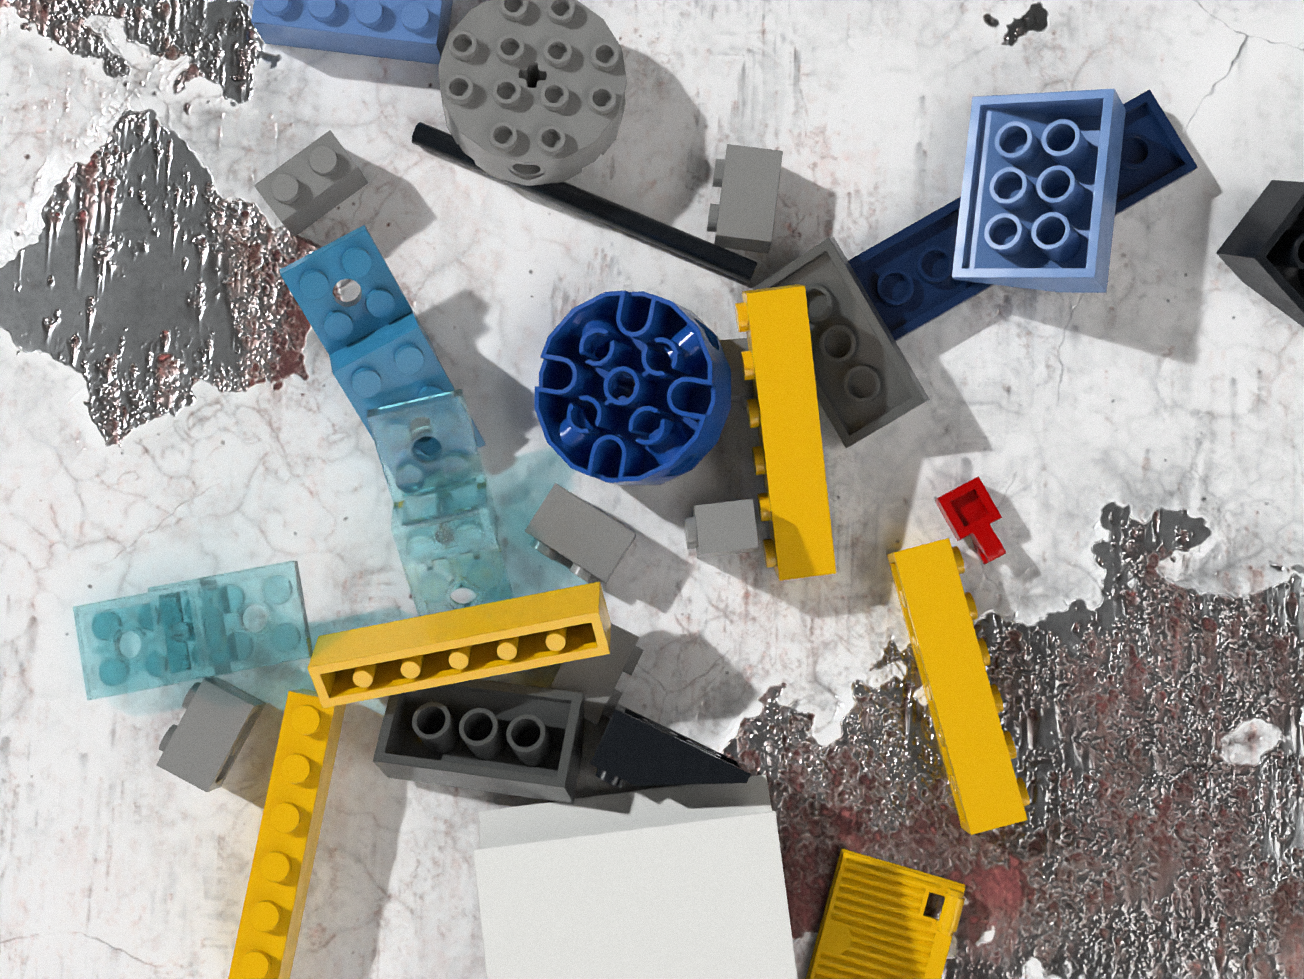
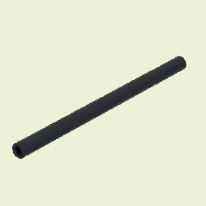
(605, 212)

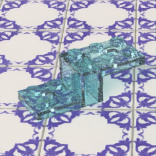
(440, 503)
(193, 630)

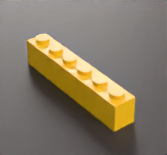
(787, 431)
(461, 645)
(957, 686)
(287, 838)

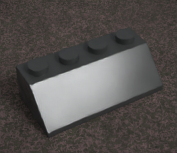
(485, 738)

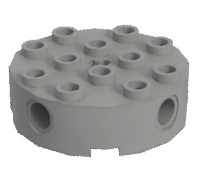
(532, 88)

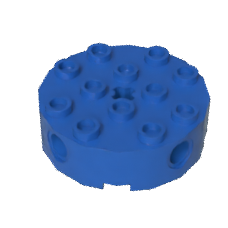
(623, 429)

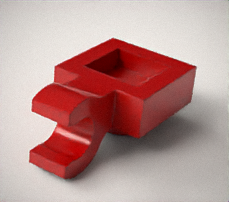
(971, 512)

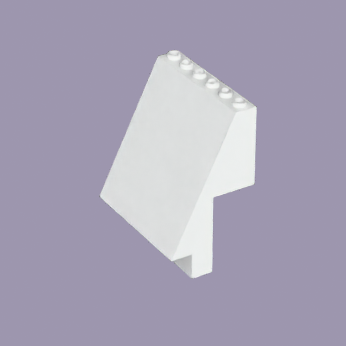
(636, 886)

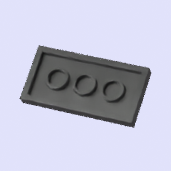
(856, 361)

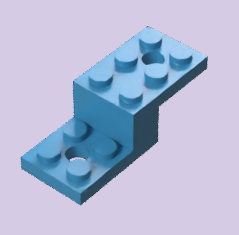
(374, 340)

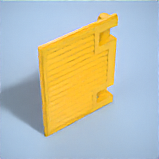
(879, 925)

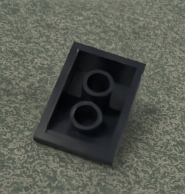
(1269, 247)
(653, 754)

